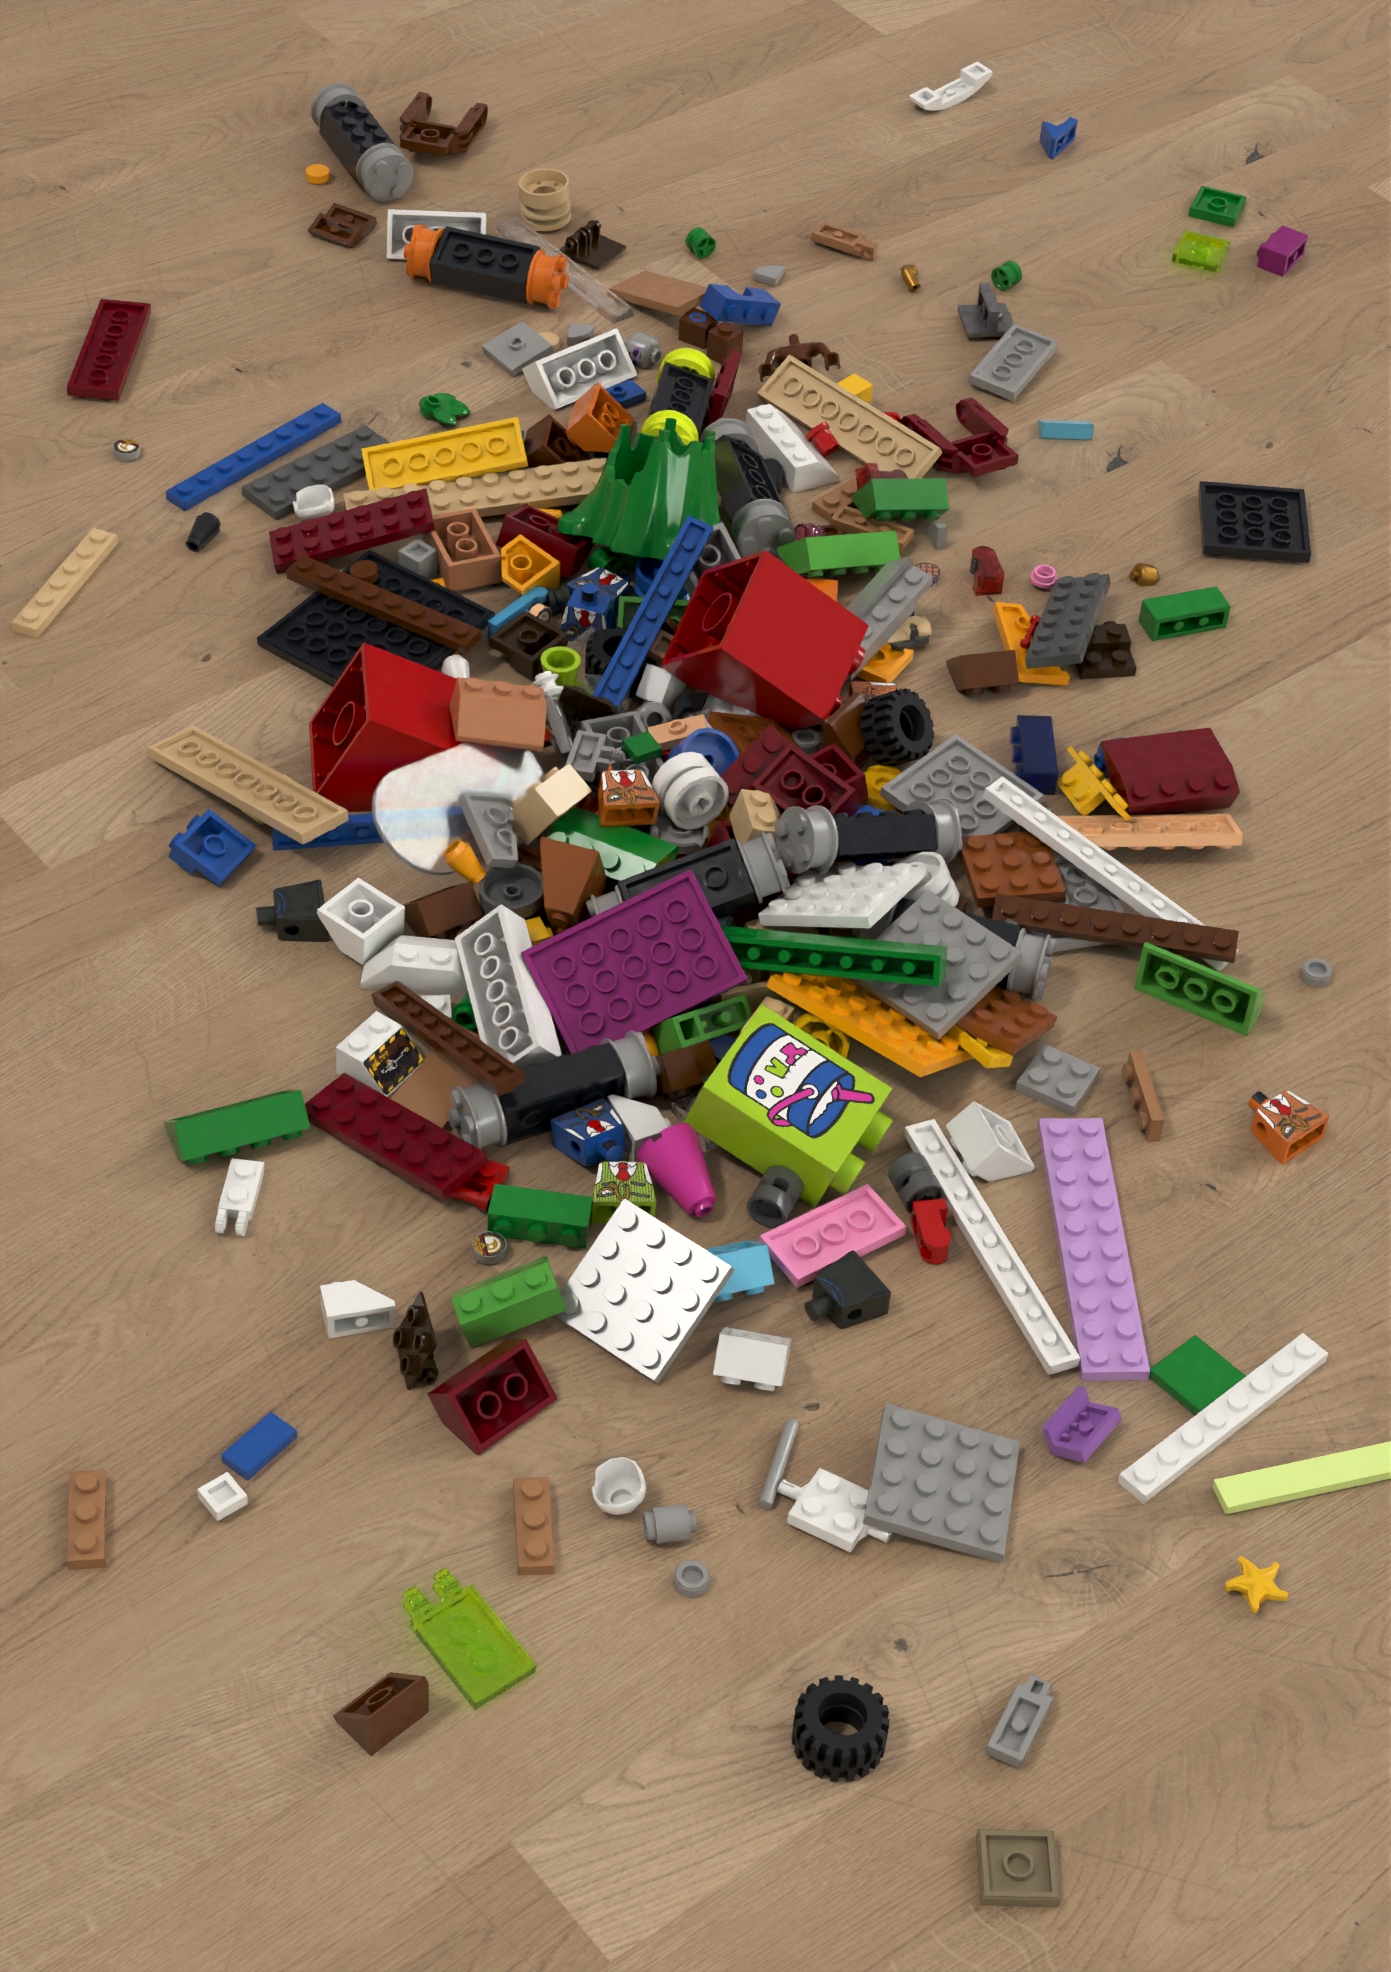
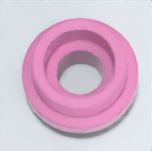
(1043, 576)

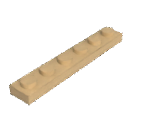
(64, 583)

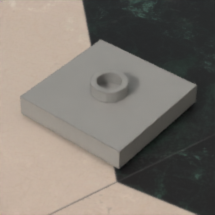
(517, 348)

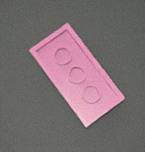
(827, 1233)

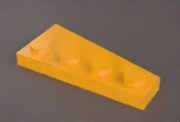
(1013, 626)
(886, 665)

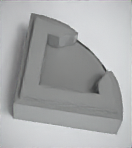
(769, 274)
(579, 332)
(937, 534)

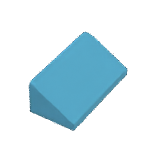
(1065, 429)

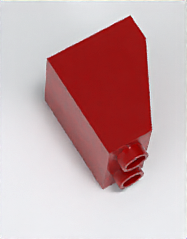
(767, 642)
(376, 721)

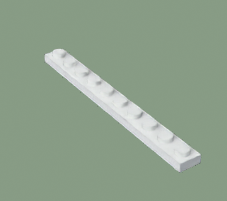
(1087, 856)
(994, 1250)

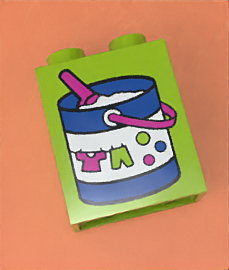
(791, 1106)

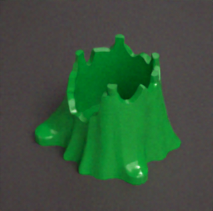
(648, 493)

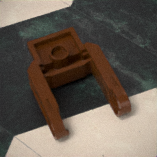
(439, 138)

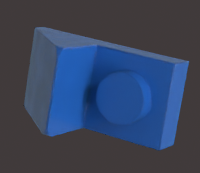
(1057, 138)

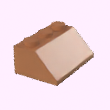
(498, 713)

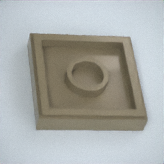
(1017, 1868)

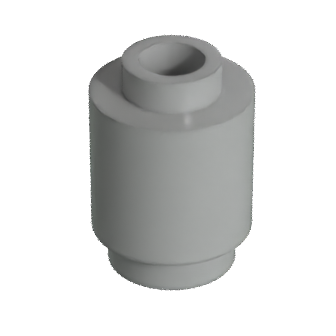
(669, 1523)

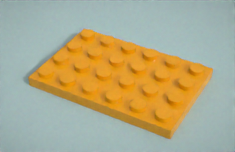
(869, 1021)

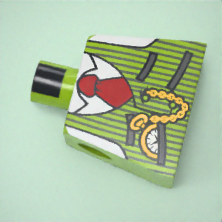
(622, 1181)

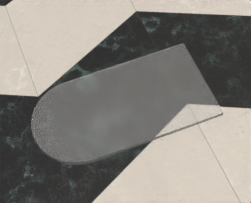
(419, 806)

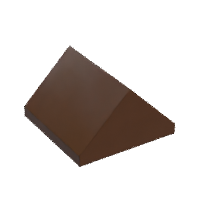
(385, 1710)

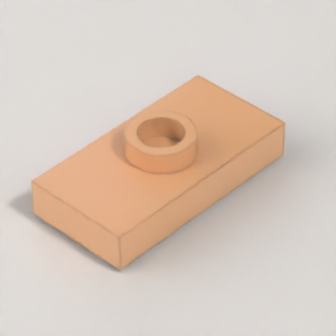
(673, 732)

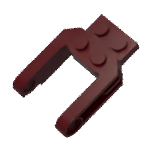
(975, 454)

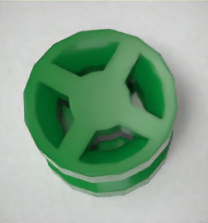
(700, 242)
(1006, 275)
(604, 559)

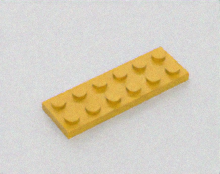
(446, 455)

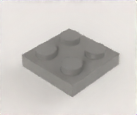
(1057, 1079)

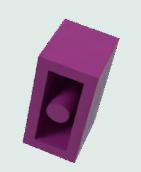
(1282, 250)

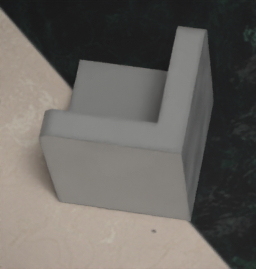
(420, 559)

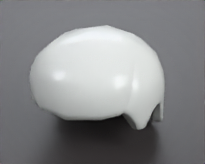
(314, 502)
(619, 1486)

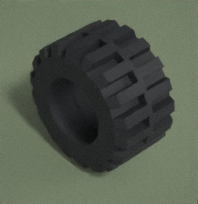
(601, 650)
(897, 727)
(834, 1753)

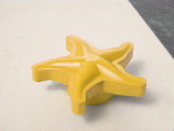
(1256, 1584)

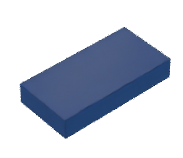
(259, 1446)

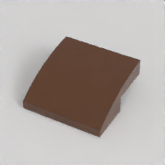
(343, 225)

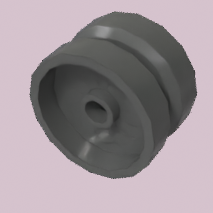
(516, 889)

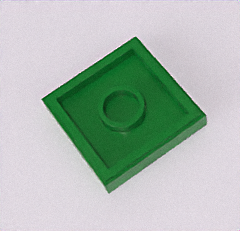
(1217, 206)
(1195, 1375)

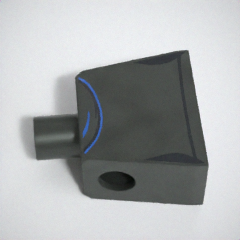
(296, 913)
(848, 1293)

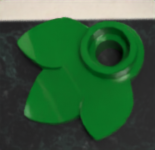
(443, 408)

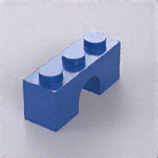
(752, 307)

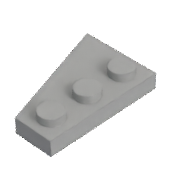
(491, 826)

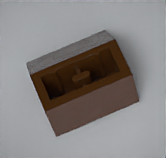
(845, 730)

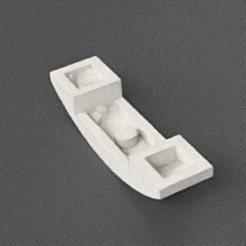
(970, 81)

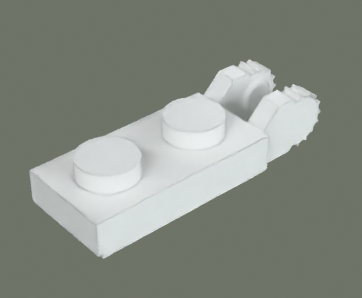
(239, 1194)

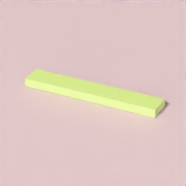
(1304, 1478)

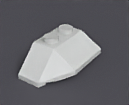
(420, 964)

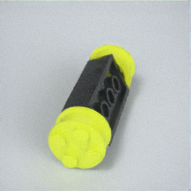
(681, 393)

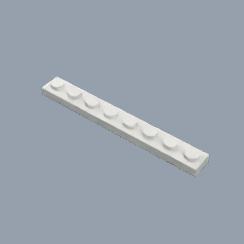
(1222, 1418)

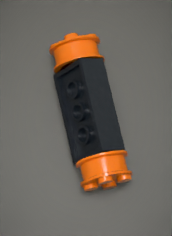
(486, 265)

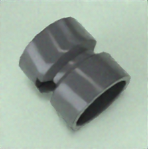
(914, 1180)
(775, 1196)

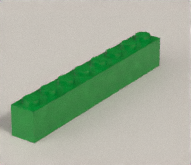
(838, 956)

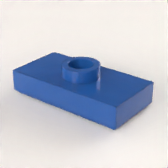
(627, 393)

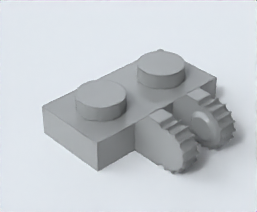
(592, 755)

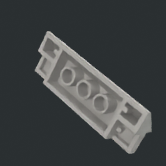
(888, 603)

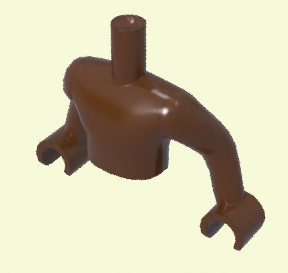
(802, 351)

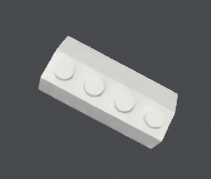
(401, 224)
(573, 371)
(783, 441)

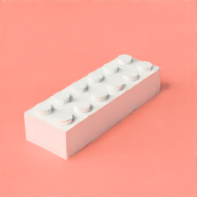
(503, 991)

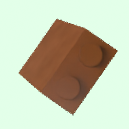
(569, 879)

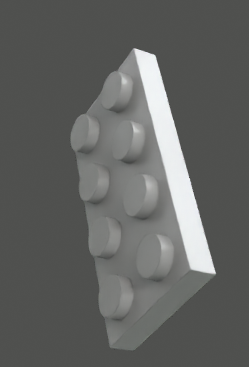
(1013, 362)

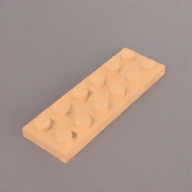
(1158, 831)

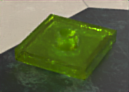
(1201, 251)

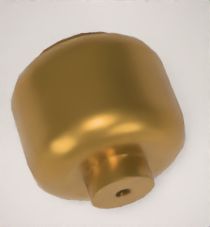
(1144, 574)

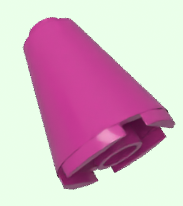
(680, 1168)

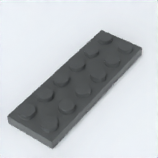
(329, 465)
(1068, 621)

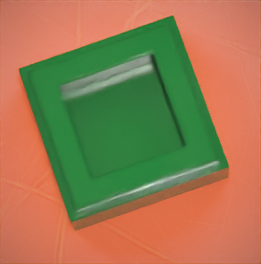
(641, 747)

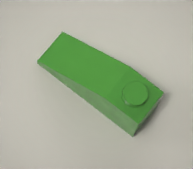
(702, 1024)

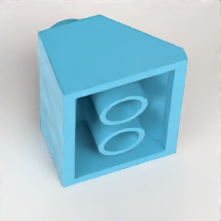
(751, 1268)

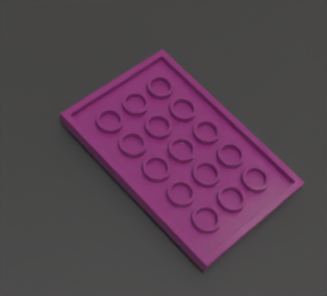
(635, 964)

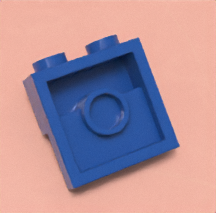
(210, 848)

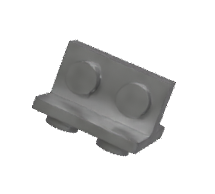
(986, 317)

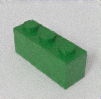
(1184, 613)
(540, 1215)

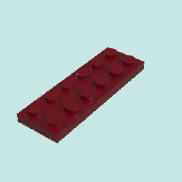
(109, 349)
(353, 529)
(394, 1136)

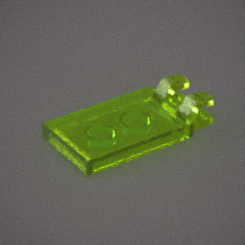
(467, 1640)

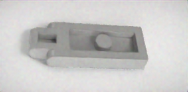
(1021, 1722)

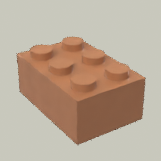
(464, 550)

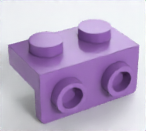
(1079, 1426)

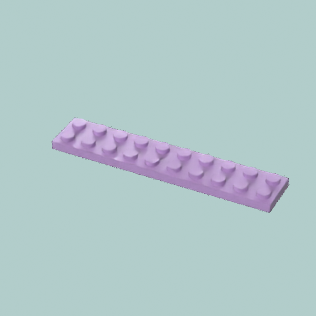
(1093, 1250)

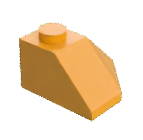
(528, 566)

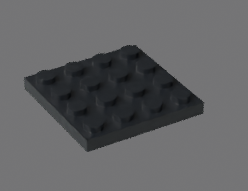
(1254, 522)

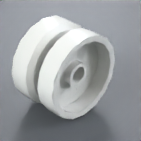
(690, 790)
(935, 879)

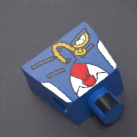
(607, 582)
(587, 609)
(589, 1133)

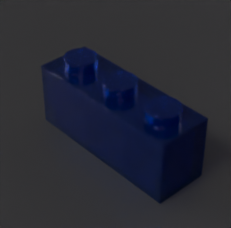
(1035, 752)

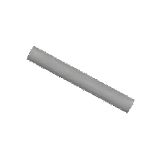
(778, 1464)

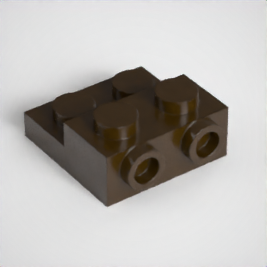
(526, 640)
(1108, 653)

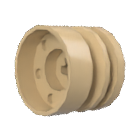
(545, 199)

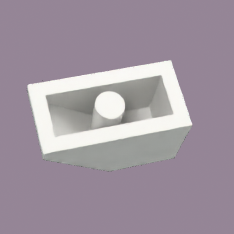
(659, 686)
(638, 1121)
(355, 1309)

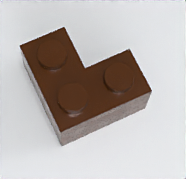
(684, 1069)

